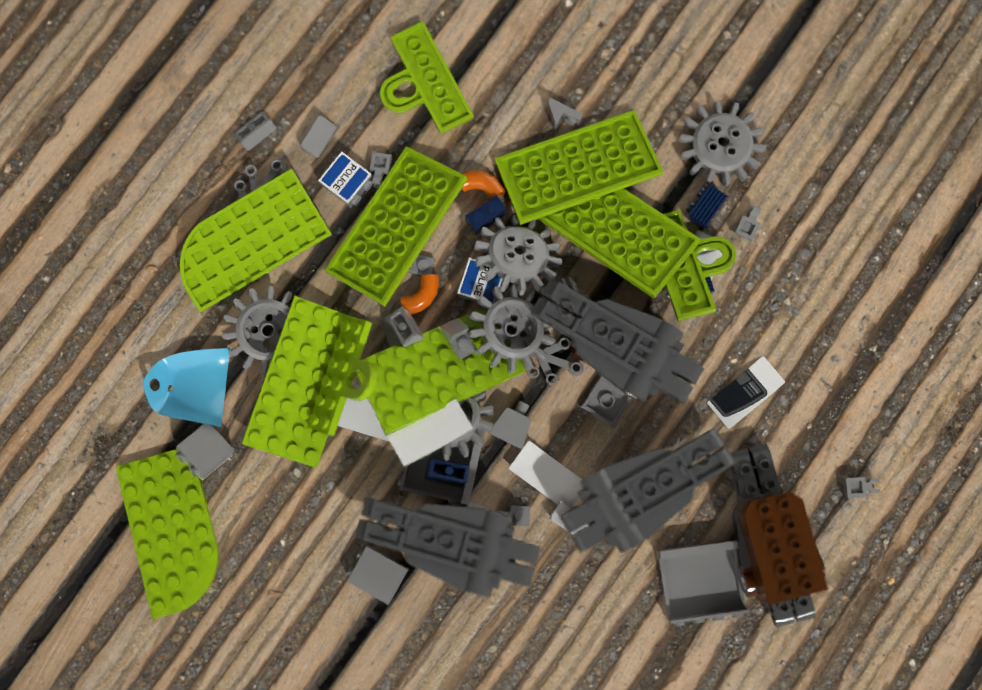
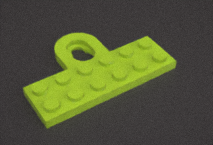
(431, 78)
(688, 286)
(339, 377)

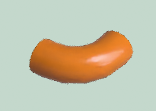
(483, 182)
(424, 296)

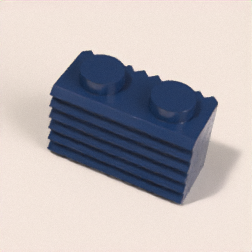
(706, 206)
(485, 214)
(446, 472)

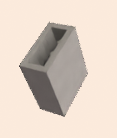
(377, 574)

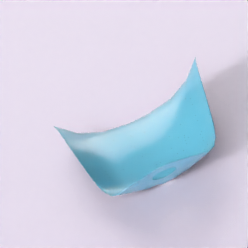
(197, 385)

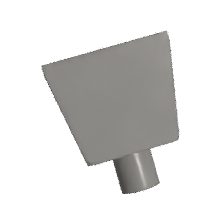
(513, 425)

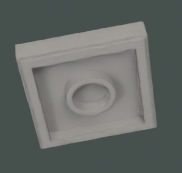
(606, 402)

